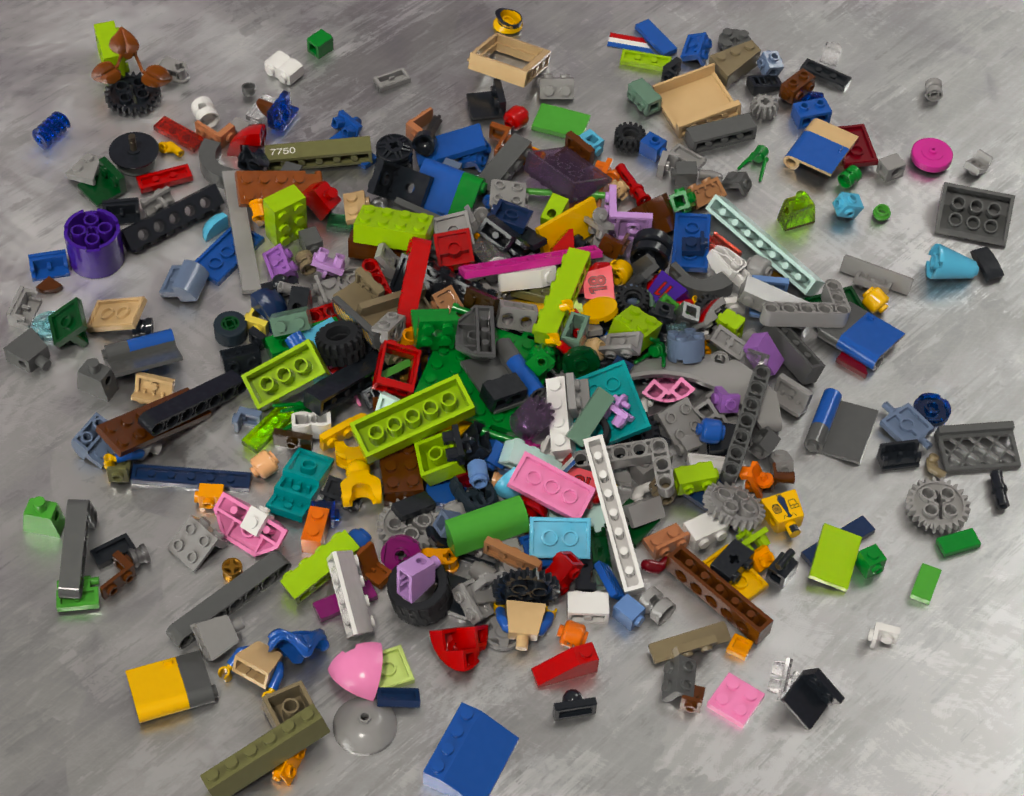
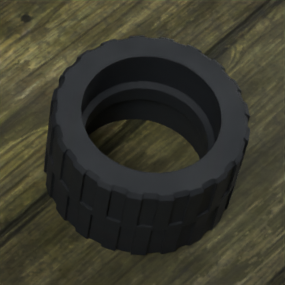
(426, 611)

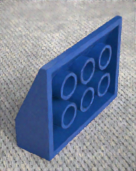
(469, 755)

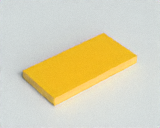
(569, 219)

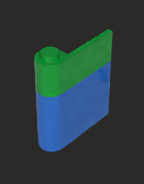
(450, 188)

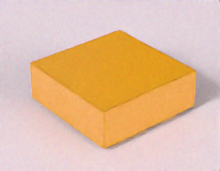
(739, 646)

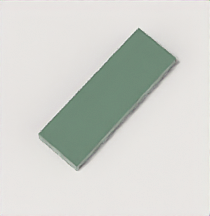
(590, 416)

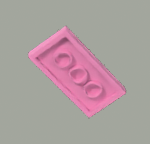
(551, 487)

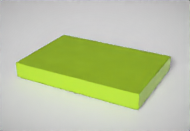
(835, 557)

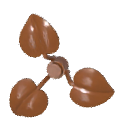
(127, 46)

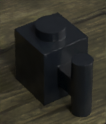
(782, 568)

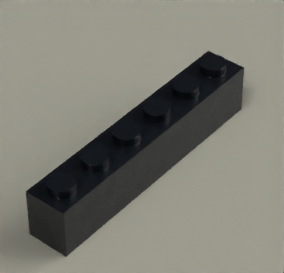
(342, 384)

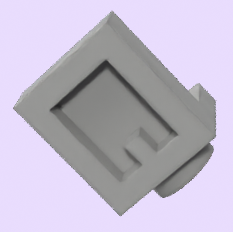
(666, 160)

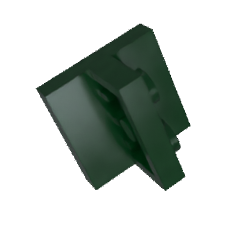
(69, 324)

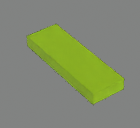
(644, 60)

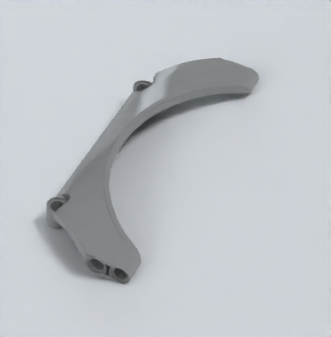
(730, 375)

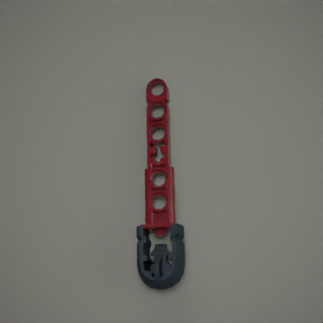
(461, 481)

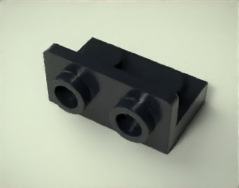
(241, 358)

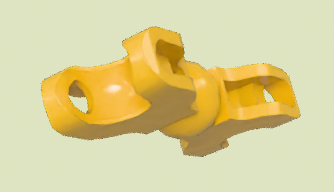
(359, 480)

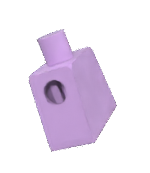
(416, 576)

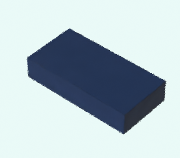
(398, 697)

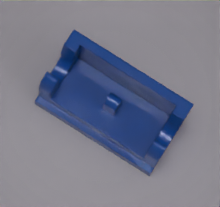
(49, 264)

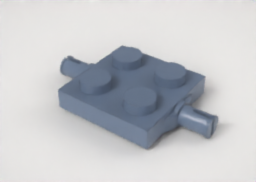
(906, 424)

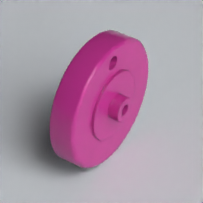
(931, 155)

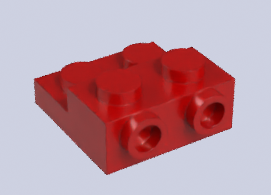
(454, 248)

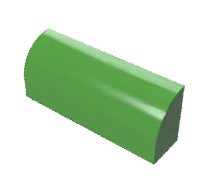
(498, 521)

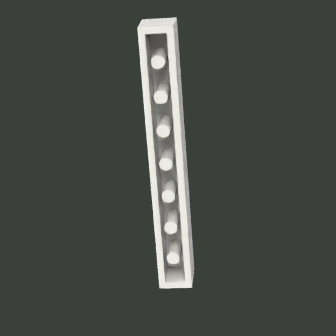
(614, 515)

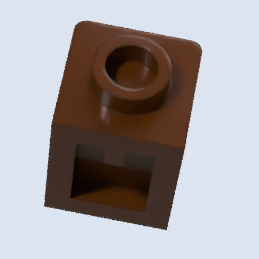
(693, 704)

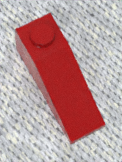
(567, 665)

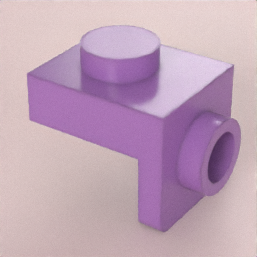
(725, 401)

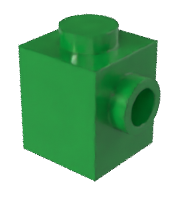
(320, 44)
(870, 561)

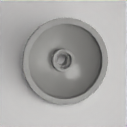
(368, 735)

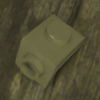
(119, 472)

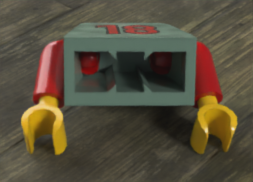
(575, 331)

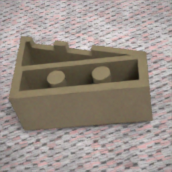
(735, 62)

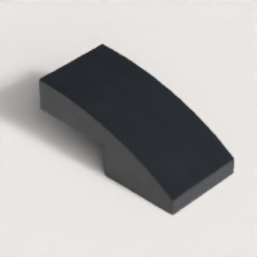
(988, 263)

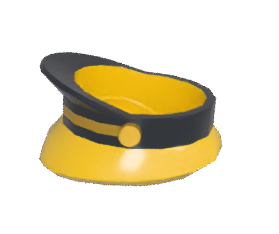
(507, 21)

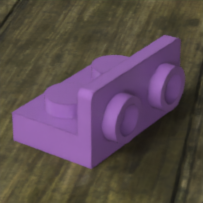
(280, 261)

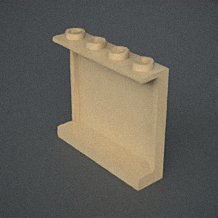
(695, 99)

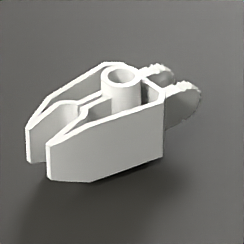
(729, 263)

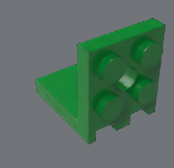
(433, 328)

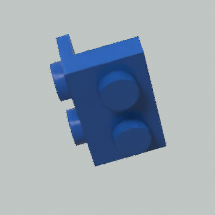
(477, 159)

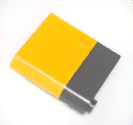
(170, 686)

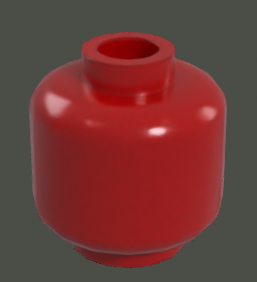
(516, 117)

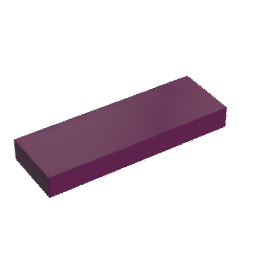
(328, 607)

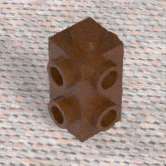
(797, 86)

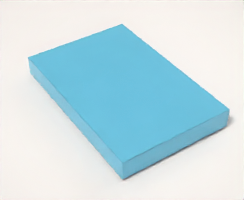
(559, 534)

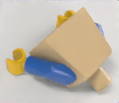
(524, 621)
(256, 665)

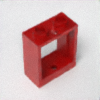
(393, 386)

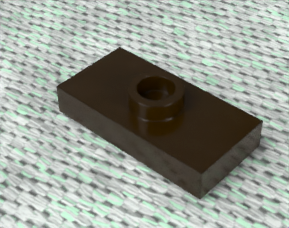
(292, 439)

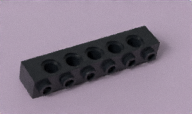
(130, 234)

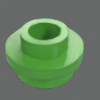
(882, 212)

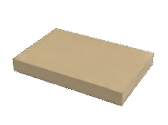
(116, 314)

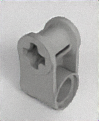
(176, 68)

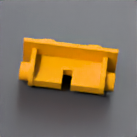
(289, 768)

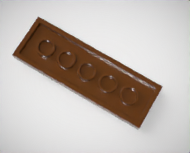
(126, 435)

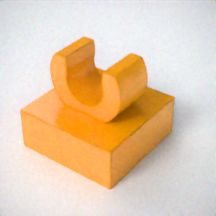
(762, 558)

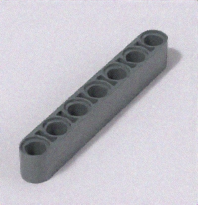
(743, 431)
(230, 596)

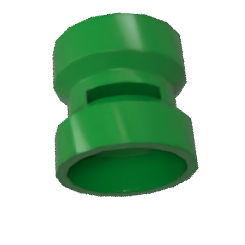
(850, 176)

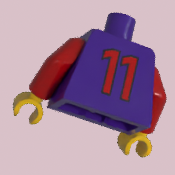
(663, 283)

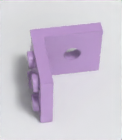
(624, 220)

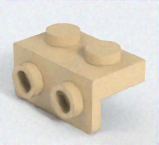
(353, 203)
(151, 387)

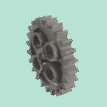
(952, 505)
(733, 506)
(410, 527)

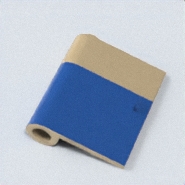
(820, 147)

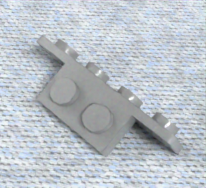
(871, 275)

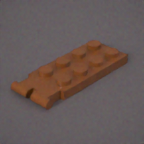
(261, 184)

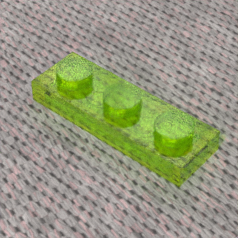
(263, 431)

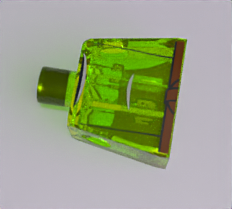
(797, 211)

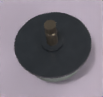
(134, 153)

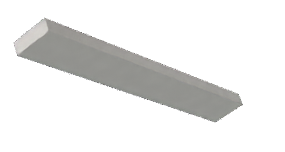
(241, 236)

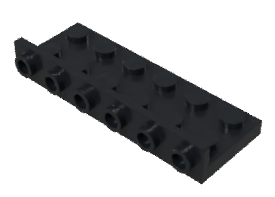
(437, 279)

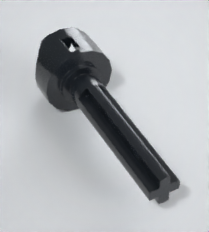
(425, 140)

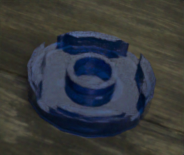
(933, 408)

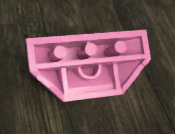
(230, 514)

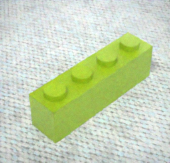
(314, 570)

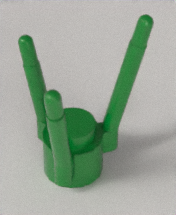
(759, 155)
(656, 350)
(294, 406)

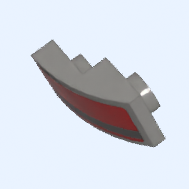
(708, 313)

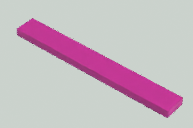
(521, 263)

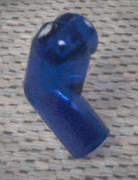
(812, 95)

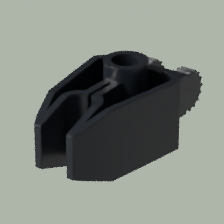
(252, 159)

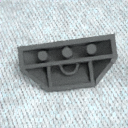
(477, 333)

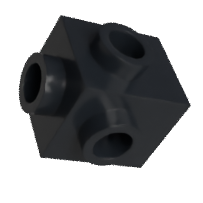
(664, 313)

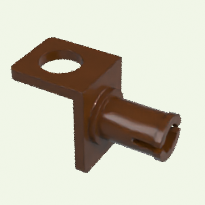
(779, 477)

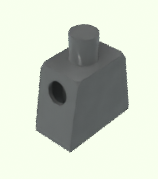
(28, 352)
(97, 380)

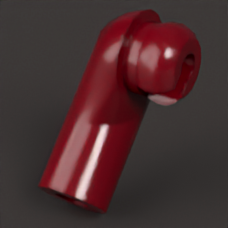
(653, 566)

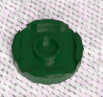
(580, 361)

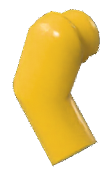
(170, 147)

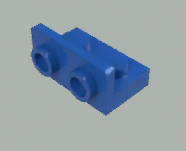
(696, 48)

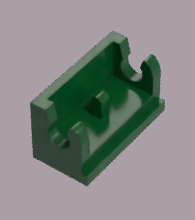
(599, 547)

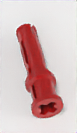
(636, 190)

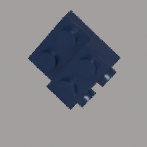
(512, 214)

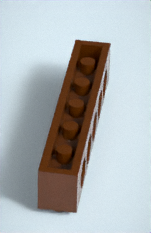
(719, 594)

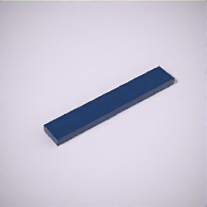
(189, 477)

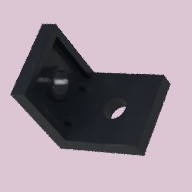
(393, 181)

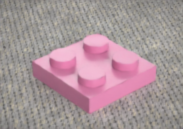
(735, 700)

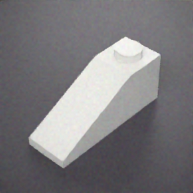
(527, 278)

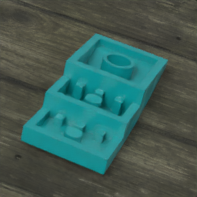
(299, 484)

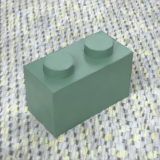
(290, 321)

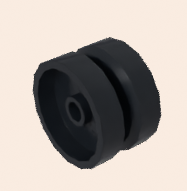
(655, 243)

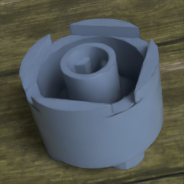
(685, 346)

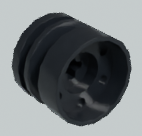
(395, 149)

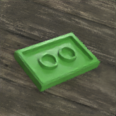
(559, 121)

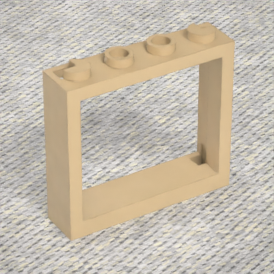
(536, 56)

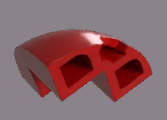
(251, 135)
(460, 645)

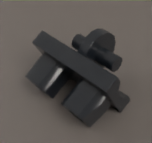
(453, 437)

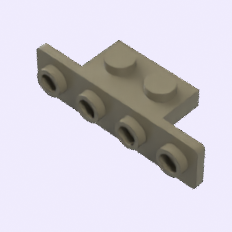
(689, 642)

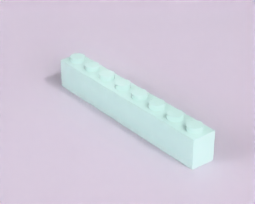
(765, 245)

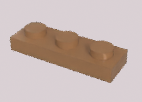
(510, 555)

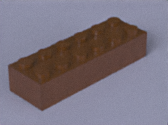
(399, 472)

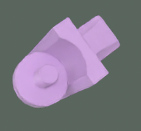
(328, 265)
(622, 416)

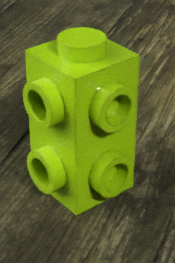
(694, 477)

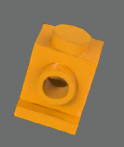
(208, 495)

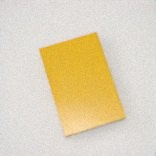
(751, 582)

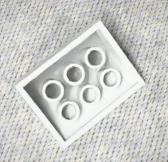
(349, 593)

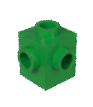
(677, 203)
(540, 359)

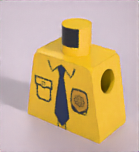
(784, 512)

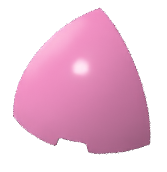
(668, 389)
(359, 669)

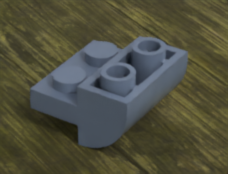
(185, 281)
(89, 444)

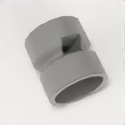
(658, 607)

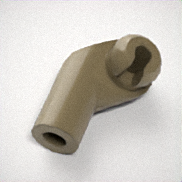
(932, 466)

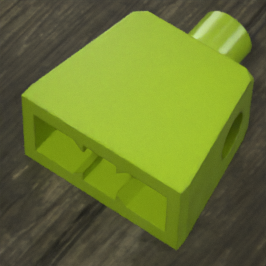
(555, 206)

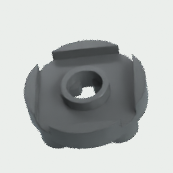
(729, 36)

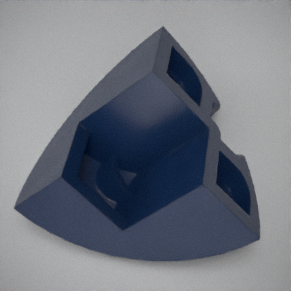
(268, 302)

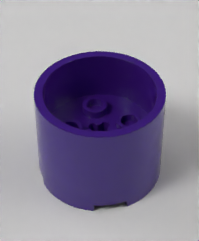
(94, 243)

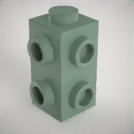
(644, 97)

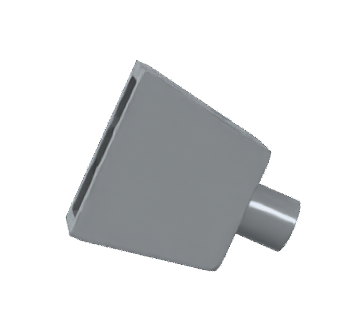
(217, 635)

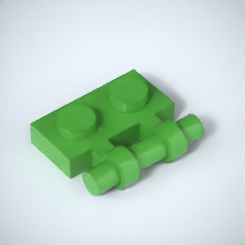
(89, 600)

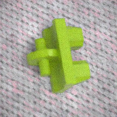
(758, 538)

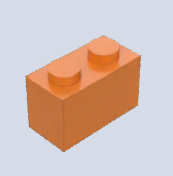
(315, 529)

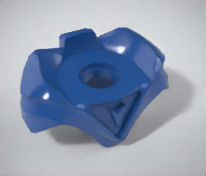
(297, 643)

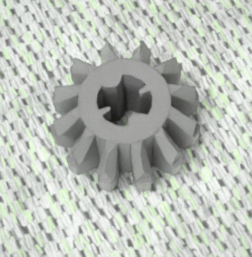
(764, 107)

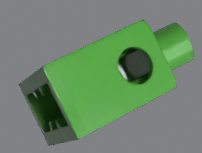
(43, 517)

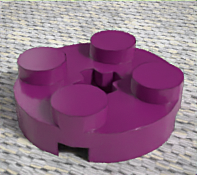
(396, 544)

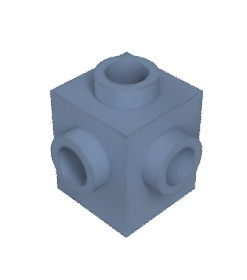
(770, 63)

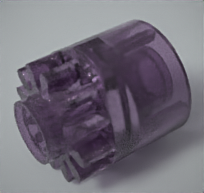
(531, 418)

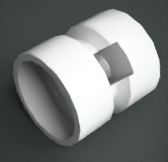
(205, 111)

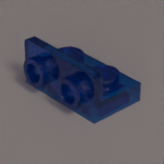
(281, 112)

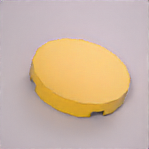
(600, 309)

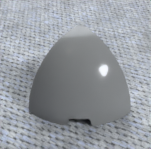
(706, 409)

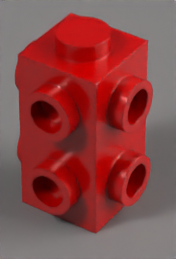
(566, 568)

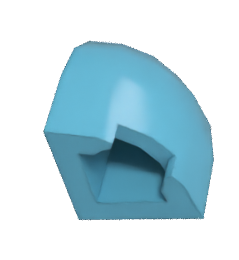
(214, 226)
(501, 486)

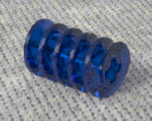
(50, 129)

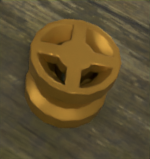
(228, 568)

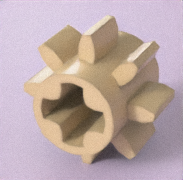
(622, 189)

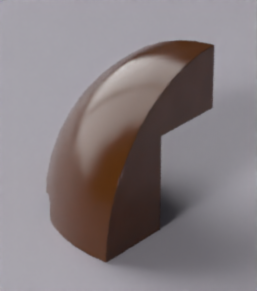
(662, 212)

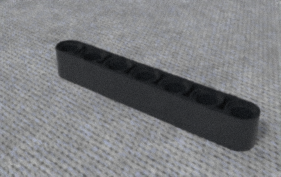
(192, 403)

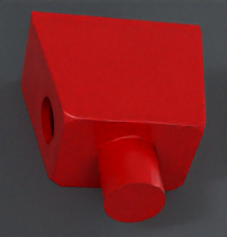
(321, 199)

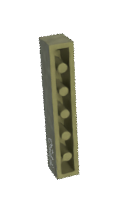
(320, 153)
(265, 753)

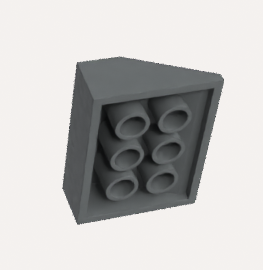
(974, 214)

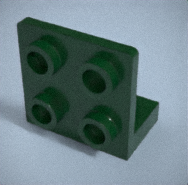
(109, 184)

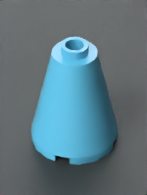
(949, 264)

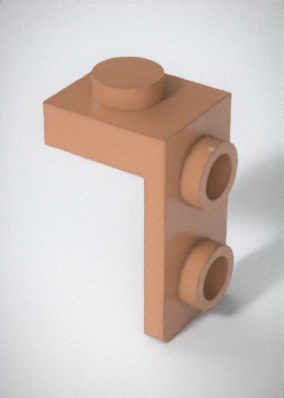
(416, 124)
(224, 136)

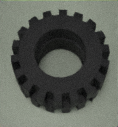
(340, 343)

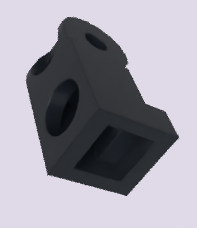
(582, 582)

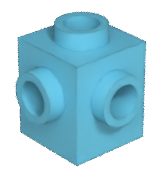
(848, 205)

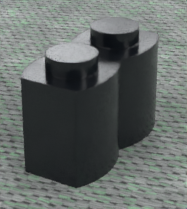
(483, 445)

